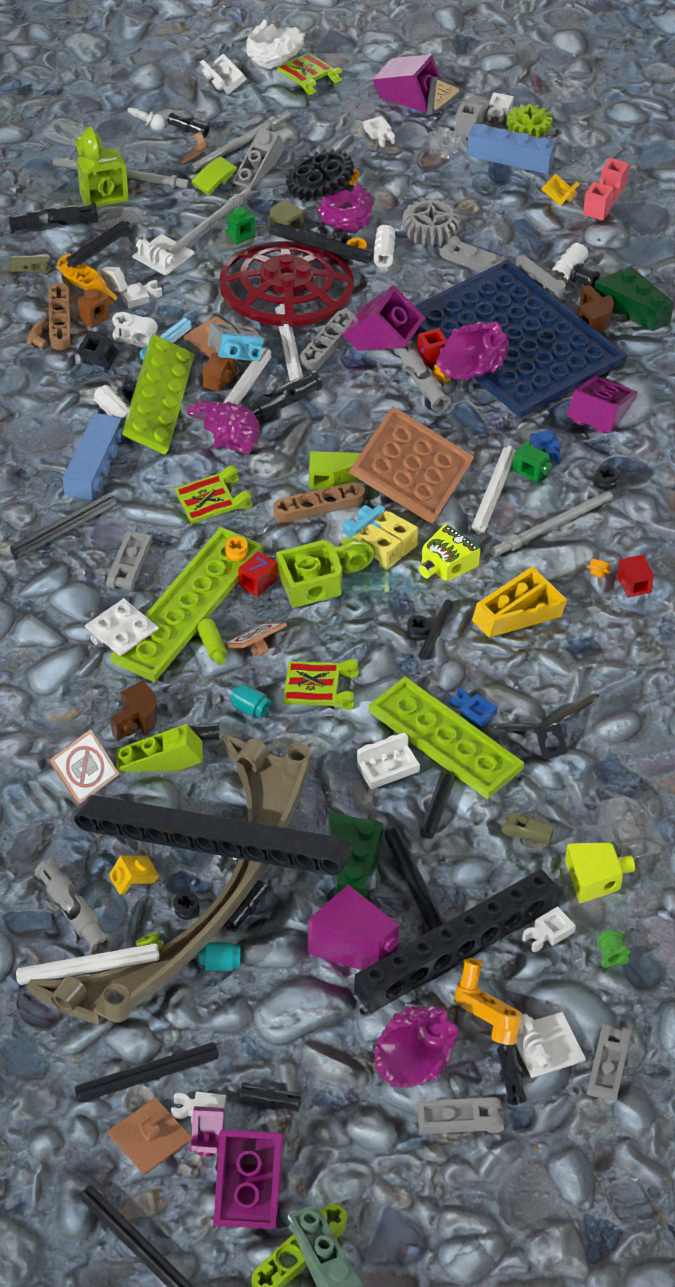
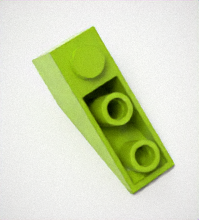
(331, 469)
(165, 751)

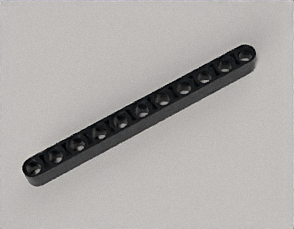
(214, 835)

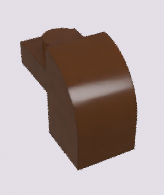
(595, 309)
(138, 711)

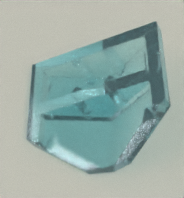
(369, 584)

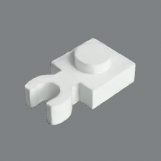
(499, 105)
(379, 129)
(114, 278)
(138, 295)
(552, 927)
(201, 1099)

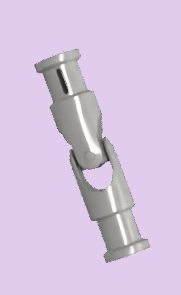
(423, 377)
(64, 892)

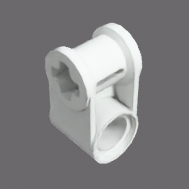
(134, 330)

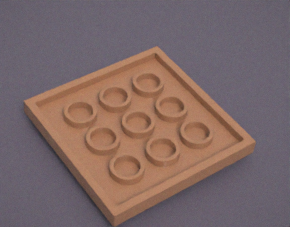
(411, 464)

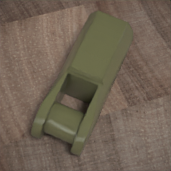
(33, 263)
(528, 829)

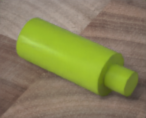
(212, 641)

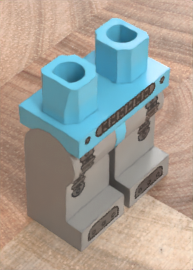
(235, 341)

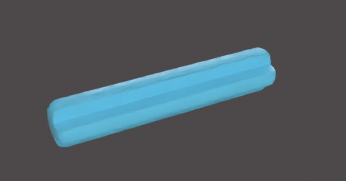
(173, 333)

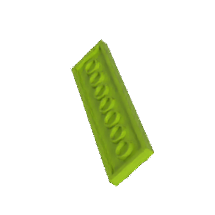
(185, 604)

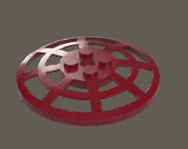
(286, 276)

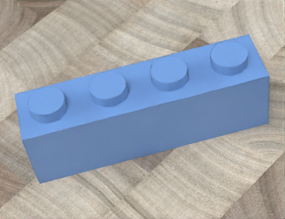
(511, 148)
(93, 456)

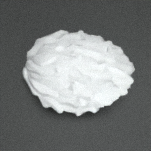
(273, 46)

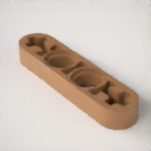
(59, 316)
(352, 494)

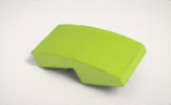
(213, 174)

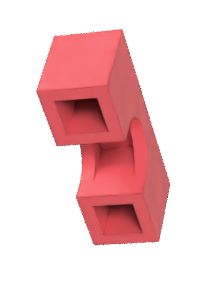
(603, 195)

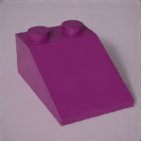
(600, 404)
(249, 1179)

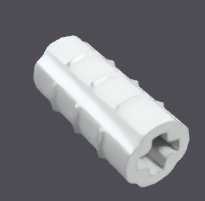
(384, 246)
(574, 255)
(111, 403)

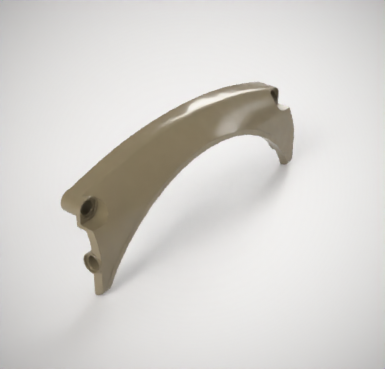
(272, 794)

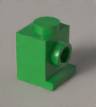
(239, 220)
(531, 462)

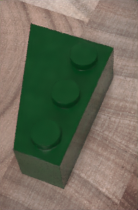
(636, 298)
(366, 842)

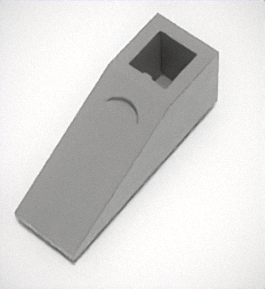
(470, 112)
(259, 158)

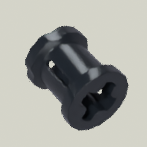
(584, 275)

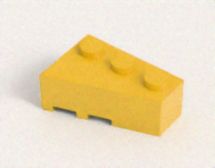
(519, 604)

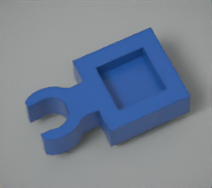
(547, 443)
(475, 709)

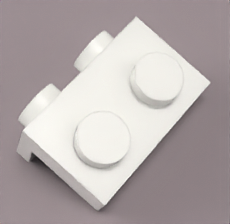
(224, 74)
(386, 761)

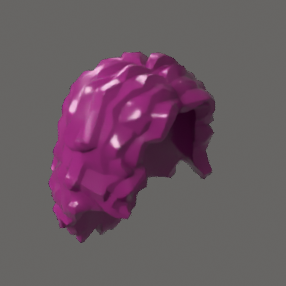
(347, 209)
(473, 351)
(230, 423)
(415, 1046)

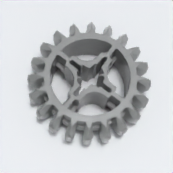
(431, 222)

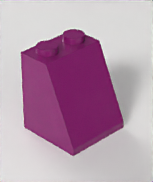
(407, 81)
(384, 322)
(351, 931)

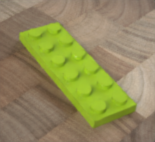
(158, 394)
(446, 737)

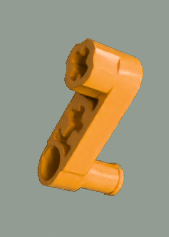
(85, 278)
(503, 1017)

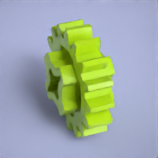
(529, 120)

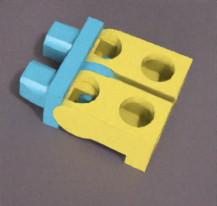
(384, 532)

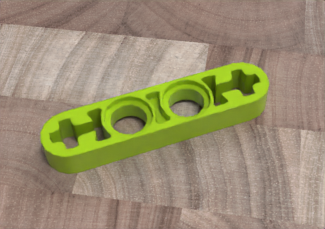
(291, 1247)

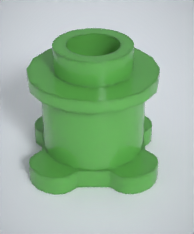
(613, 948)

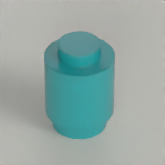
(250, 701)
(220, 956)

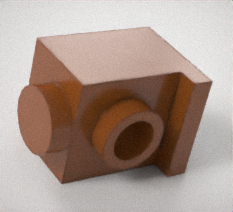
(93, 302)
(218, 372)

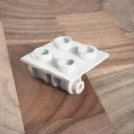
(155, 255)
(120, 627)
(547, 1044)

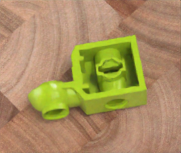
(100, 171)
(316, 569)

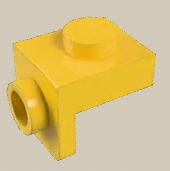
(559, 190)
(132, 870)

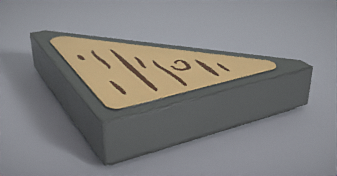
(441, 94)

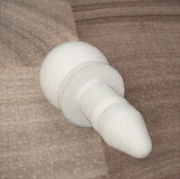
(155, 121)

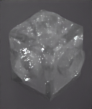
(435, 144)

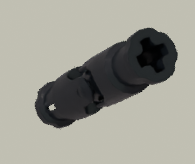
(65, 215)
(296, 390)

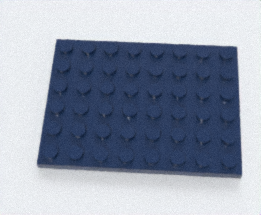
(548, 343)

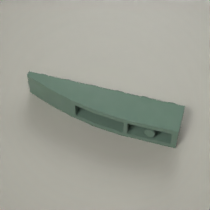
(322, 1250)

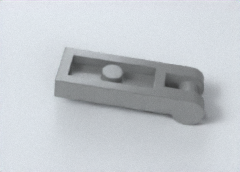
(469, 255)
(553, 286)
(129, 560)
(609, 1062)
(460, 1115)

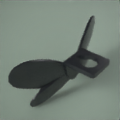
(550, 724)

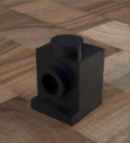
(97, 351)

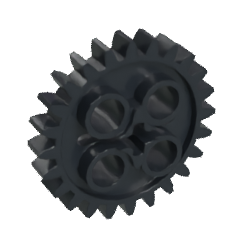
(320, 174)

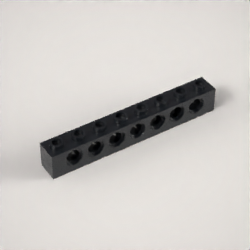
(455, 941)

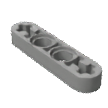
(323, 338)

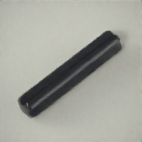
(437, 805)

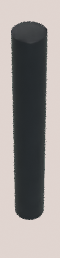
(435, 629)

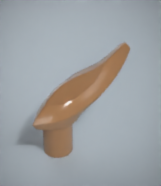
(202, 145)
(34, 335)

